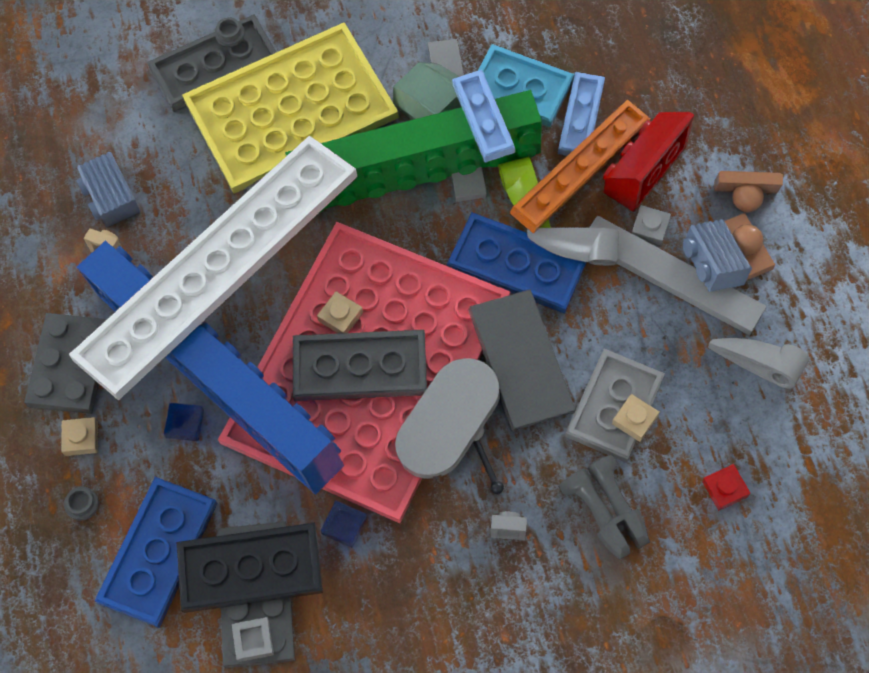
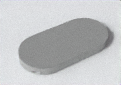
(447, 418)

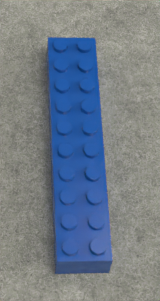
(227, 380)

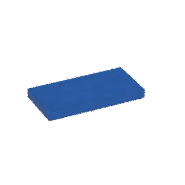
(515, 262)
(147, 563)

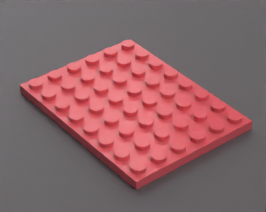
(396, 294)

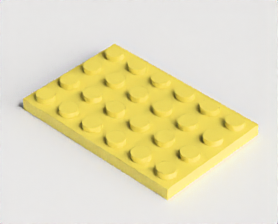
(277, 102)

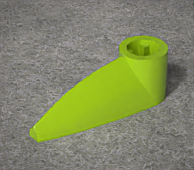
(518, 179)

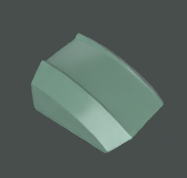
(425, 91)

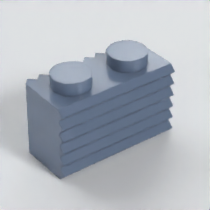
(108, 190)
(716, 255)

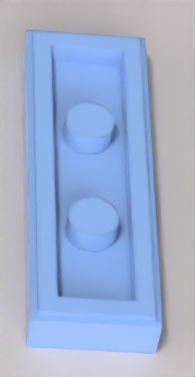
(581, 111)
(483, 116)

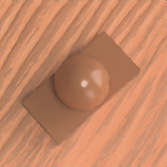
(748, 187)
(751, 243)

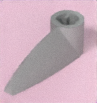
(589, 245)
(773, 363)

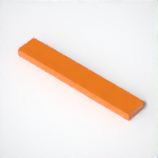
(579, 166)

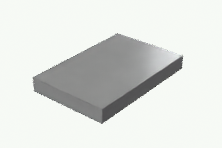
(605, 394)

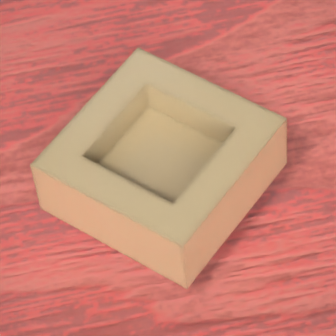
(95, 239)
(340, 313)
(635, 417)
(79, 436)

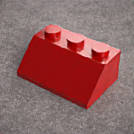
(647, 158)

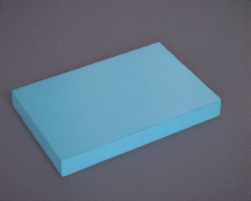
(515, 73)

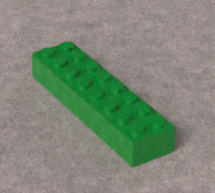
(430, 149)

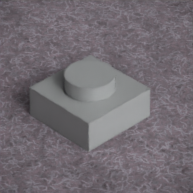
(651, 225)
(508, 526)
(252, 639)

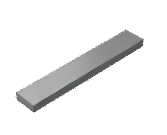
(448, 55)
(682, 280)

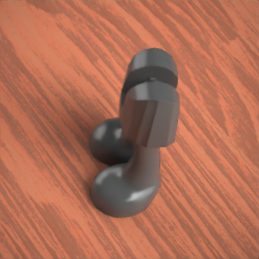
(610, 527)

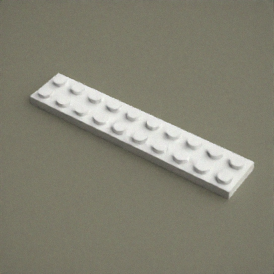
(212, 267)

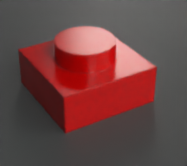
(726, 487)

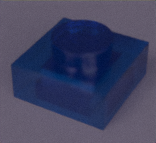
(183, 421)
(343, 524)

